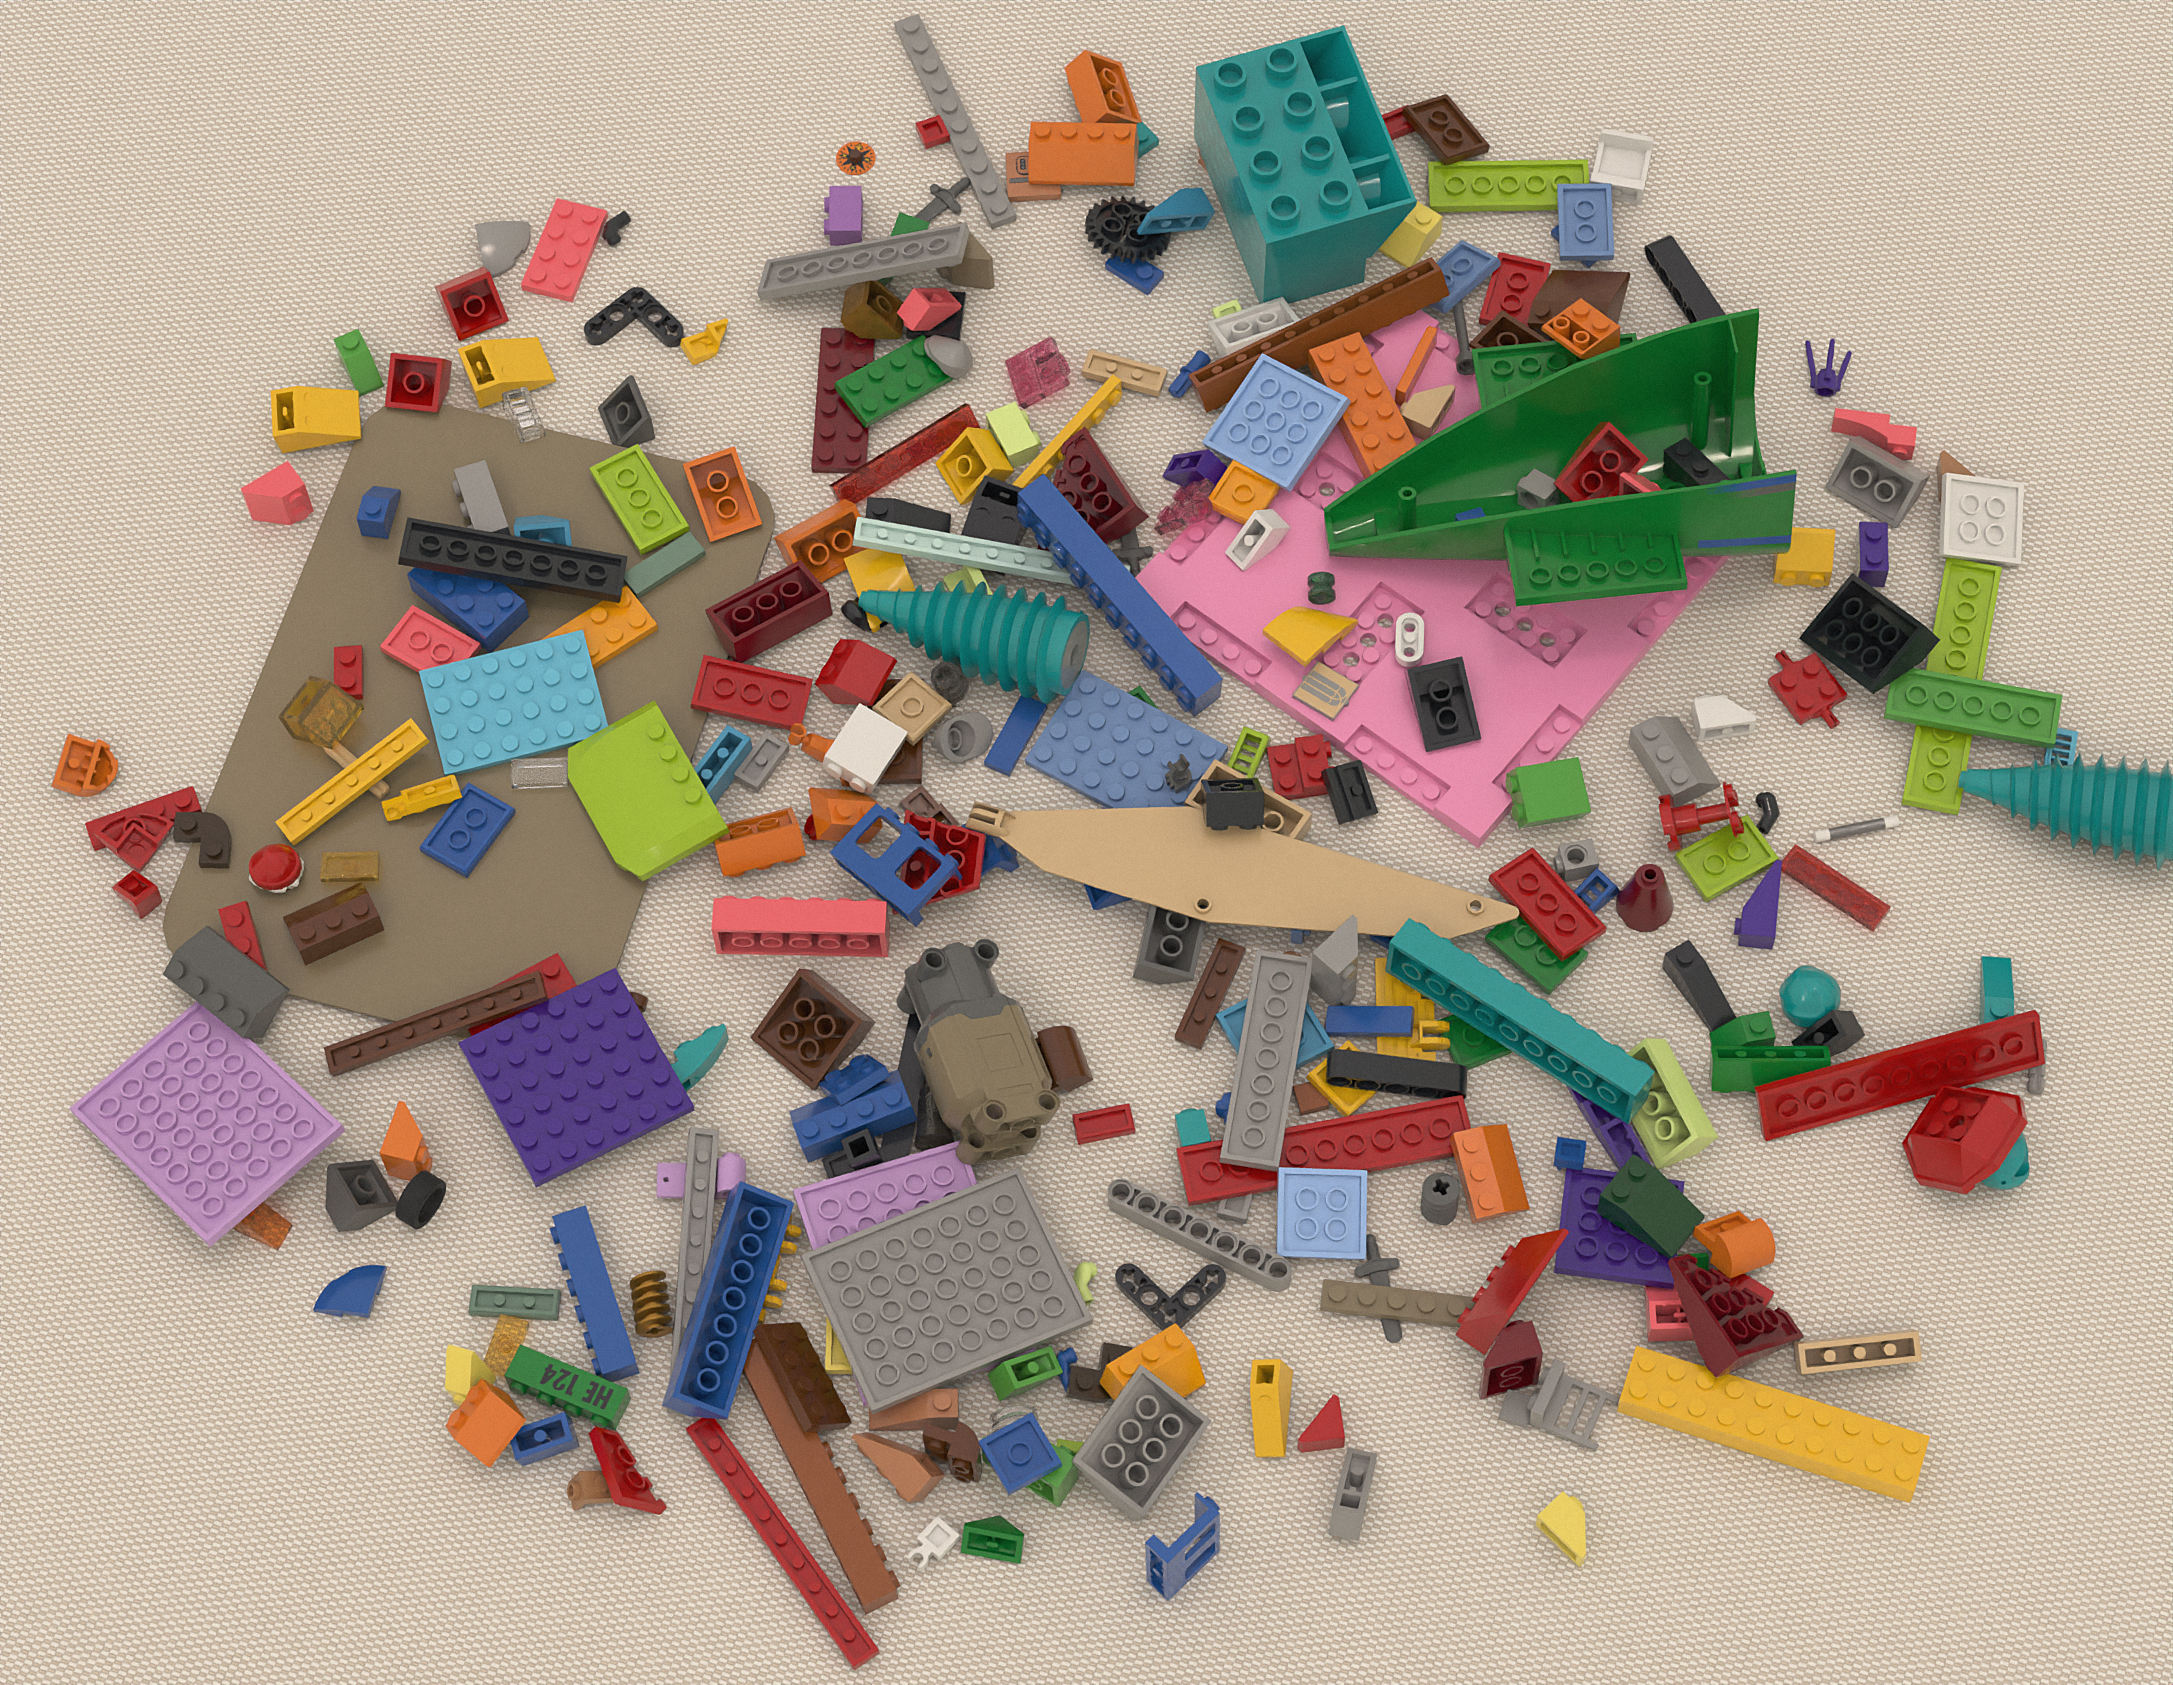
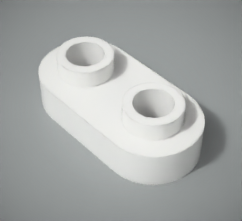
(1409, 641)

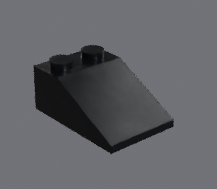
(1443, 703)

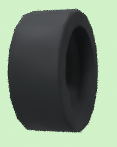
(420, 1199)

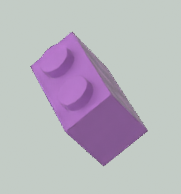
(845, 215)

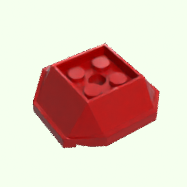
(1963, 1136)

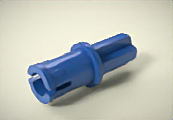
(1182, 382)

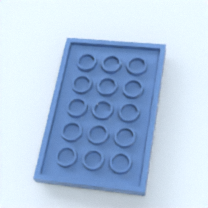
(1119, 747)

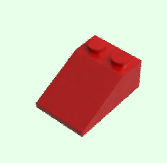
(1598, 463)

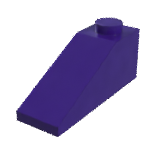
(1759, 914)

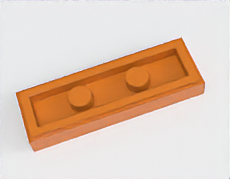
(1416, 365)

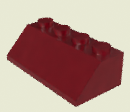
(769, 612)

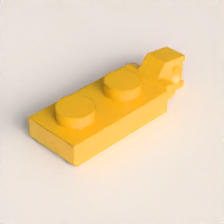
(422, 797)

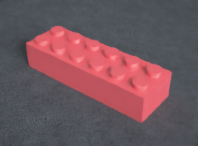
(801, 926)

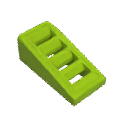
(1254, 736)

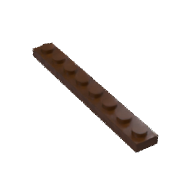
(436, 1023)

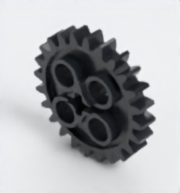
(1111, 221)

